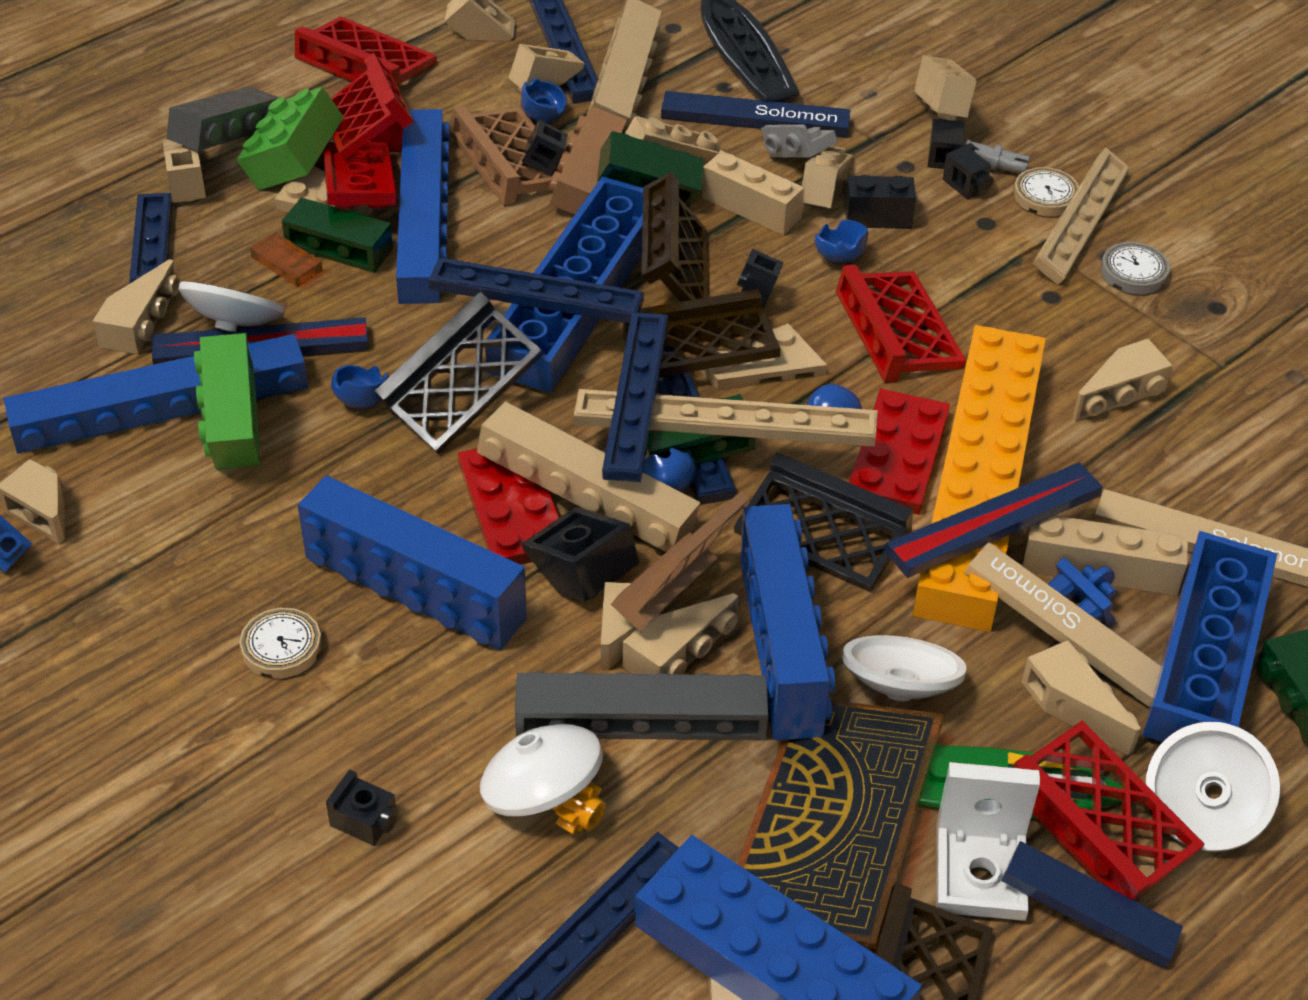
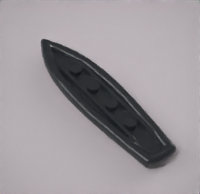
(748, 50)

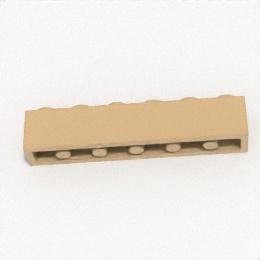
(627, 60)
(575, 473)

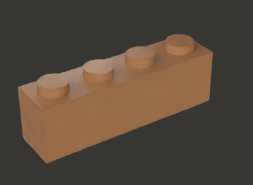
(581, 166)

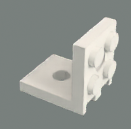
(982, 835)

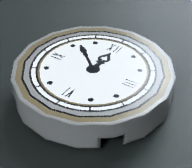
(1135, 267)

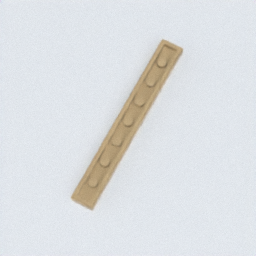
(740, 418)

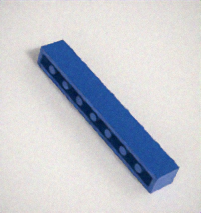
(422, 206)
(138, 396)

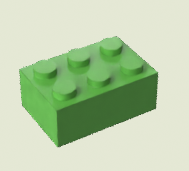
(290, 138)
(227, 401)

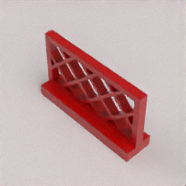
(345, 50)
(382, 95)
(875, 325)
(1080, 828)

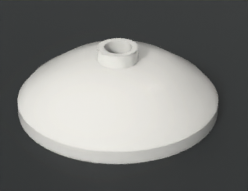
(230, 306)
(903, 666)
(1223, 757)
(540, 769)

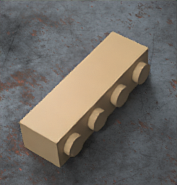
(1136, 556)

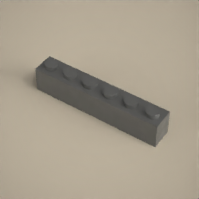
(645, 705)

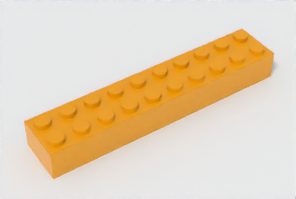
(982, 464)

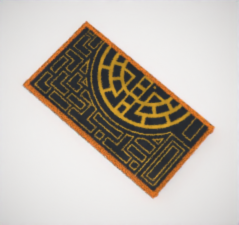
(843, 814)

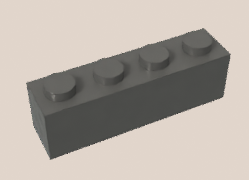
(218, 118)

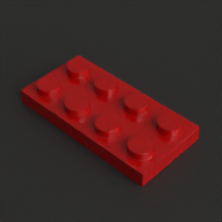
(360, 178)
(904, 448)
(505, 505)

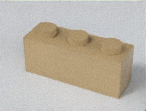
(945, 87)
(752, 192)

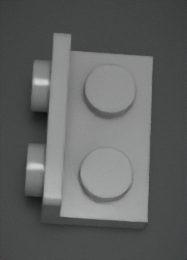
(796, 140)

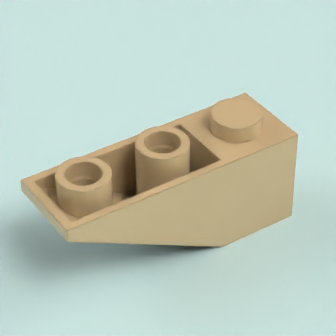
(675, 137)
(183, 172)
(825, 176)
(133, 312)
(1125, 377)
(679, 637)
(1073, 692)

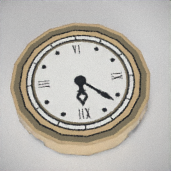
(1044, 190)
(280, 642)

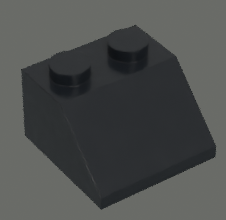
(880, 201)
(583, 552)

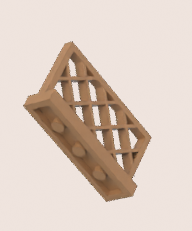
(491, 158)
(675, 569)

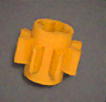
(581, 810)

